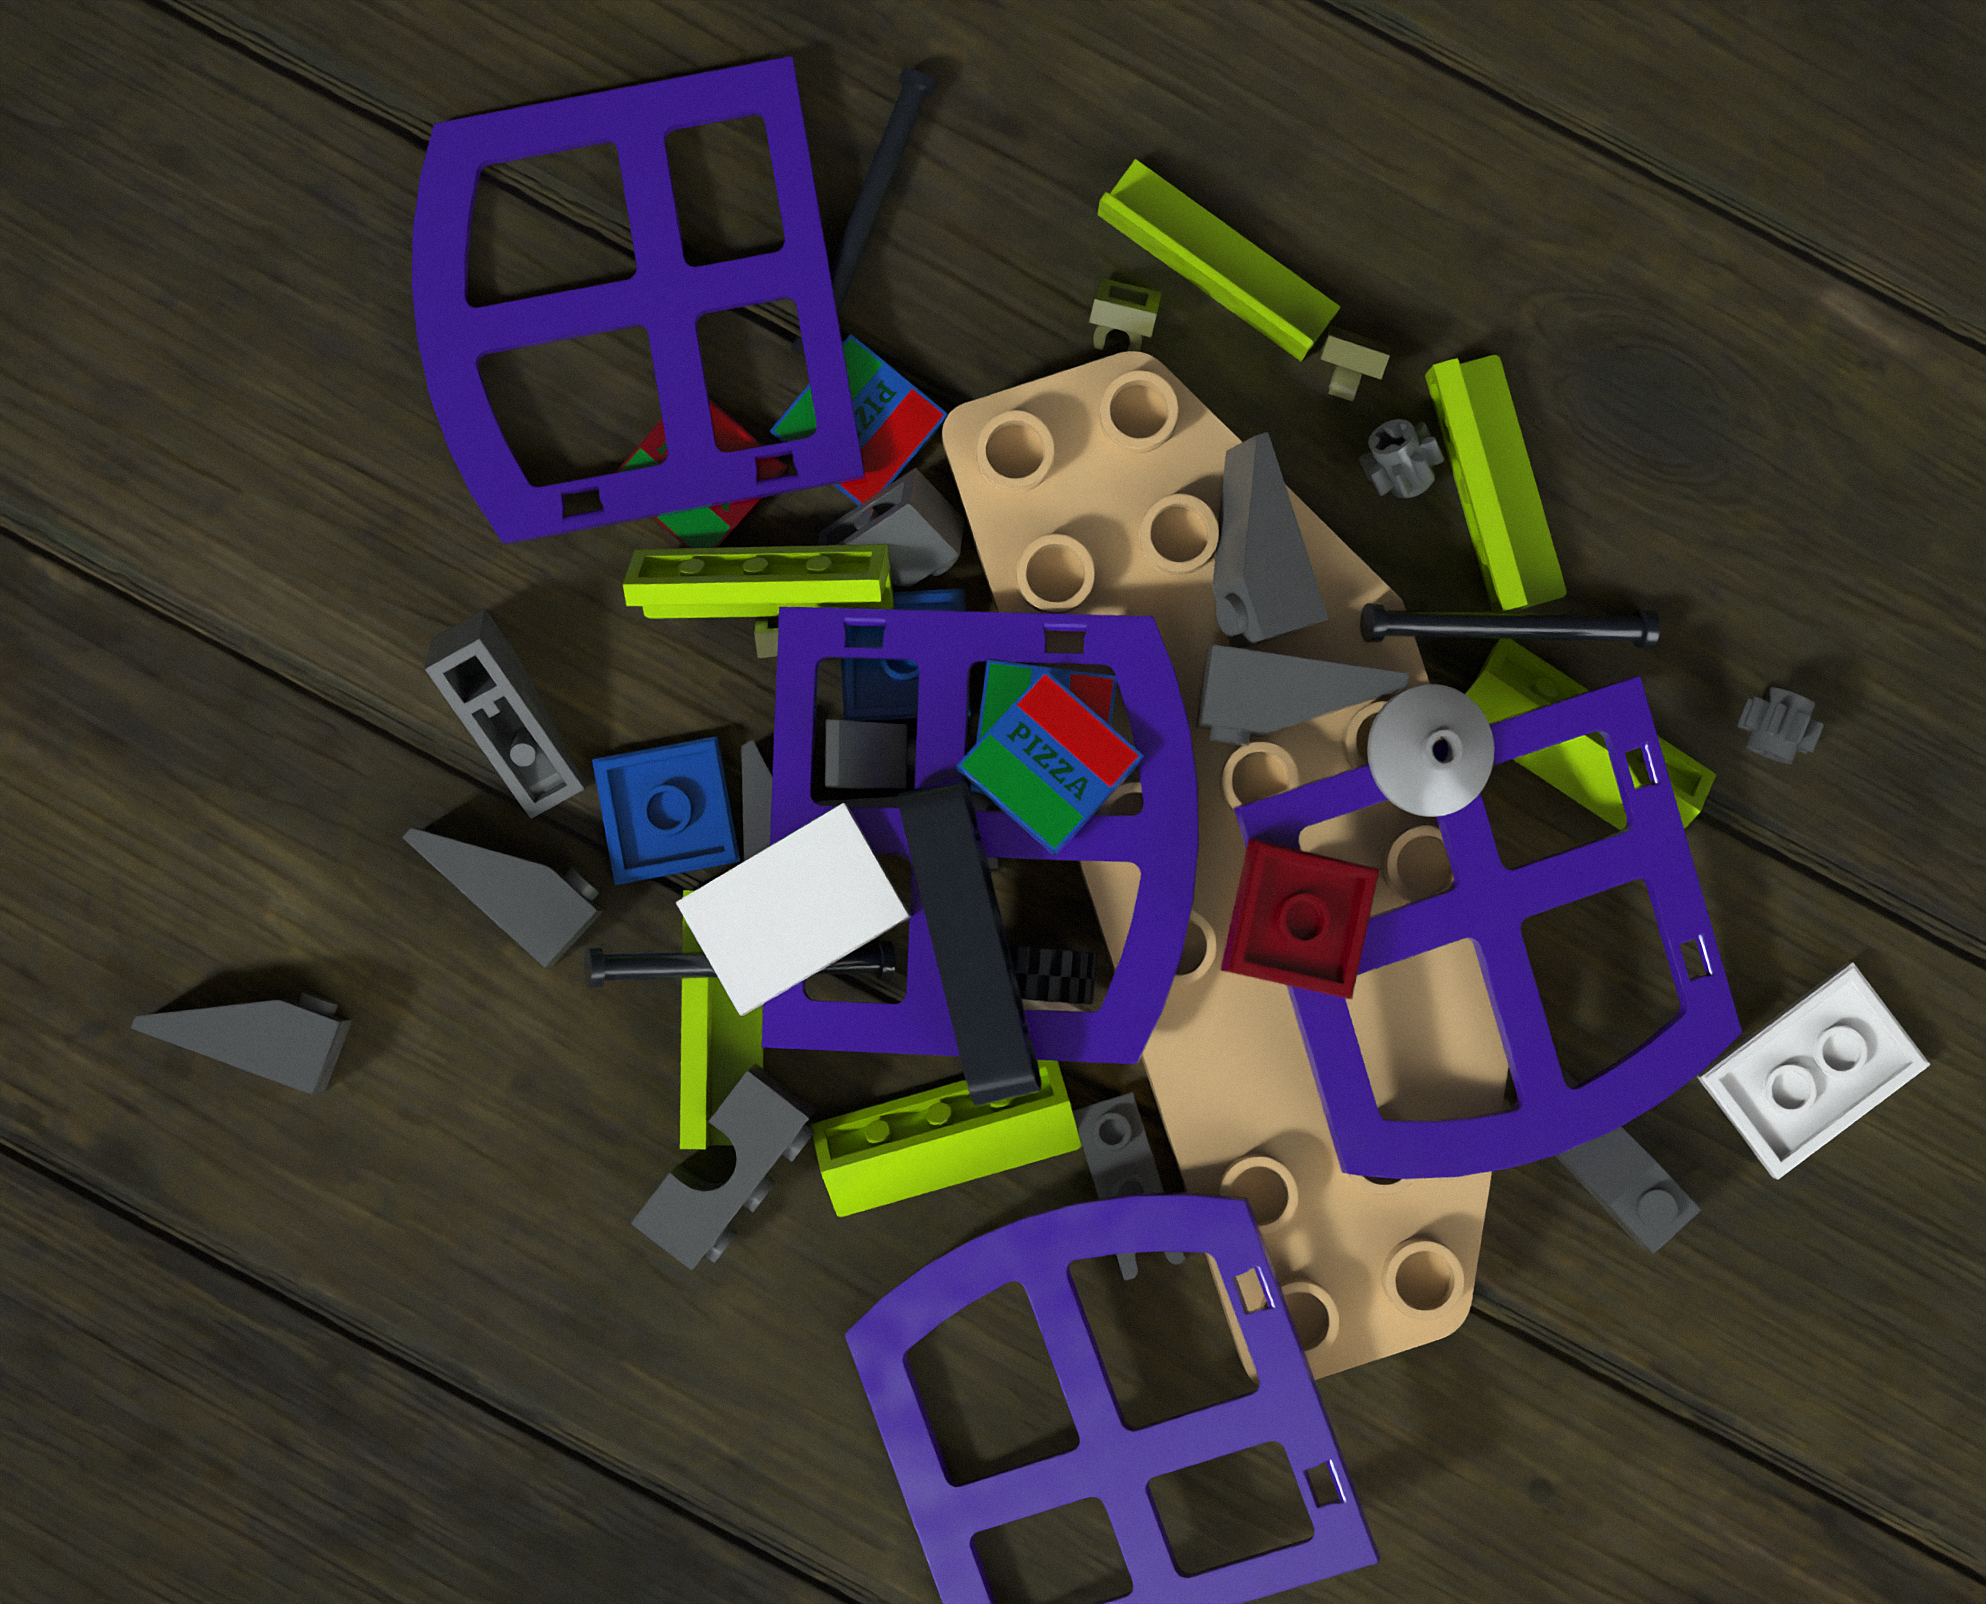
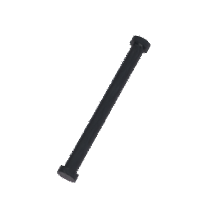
(914, 89)
(1377, 622)
(645, 966)

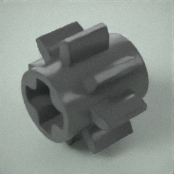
(1401, 458)
(1780, 725)

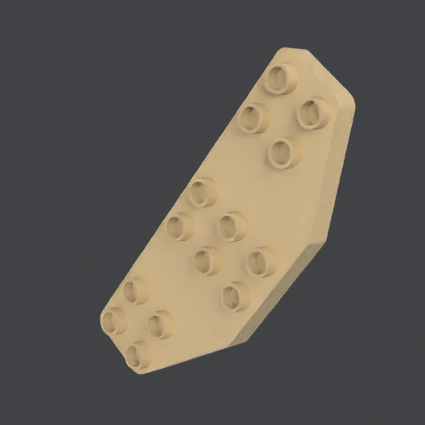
(1109, 503)

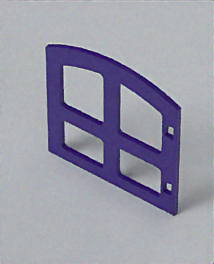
(661, 297)
(1157, 840)
(1488, 909)
(1112, 1456)

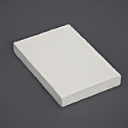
(793, 909)
(1813, 1070)

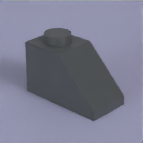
(914, 523)
(868, 756)

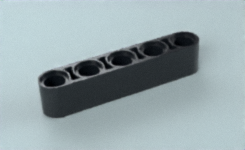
(969, 941)

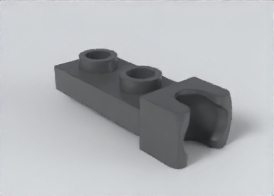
(1119, 1158)

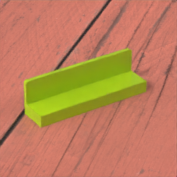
(1218, 260)
(1495, 483)
(757, 580)
(1581, 767)
(714, 1051)
(939, 1141)

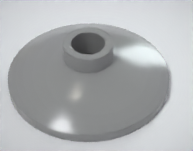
(1403, 755)

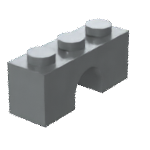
(693, 1214)

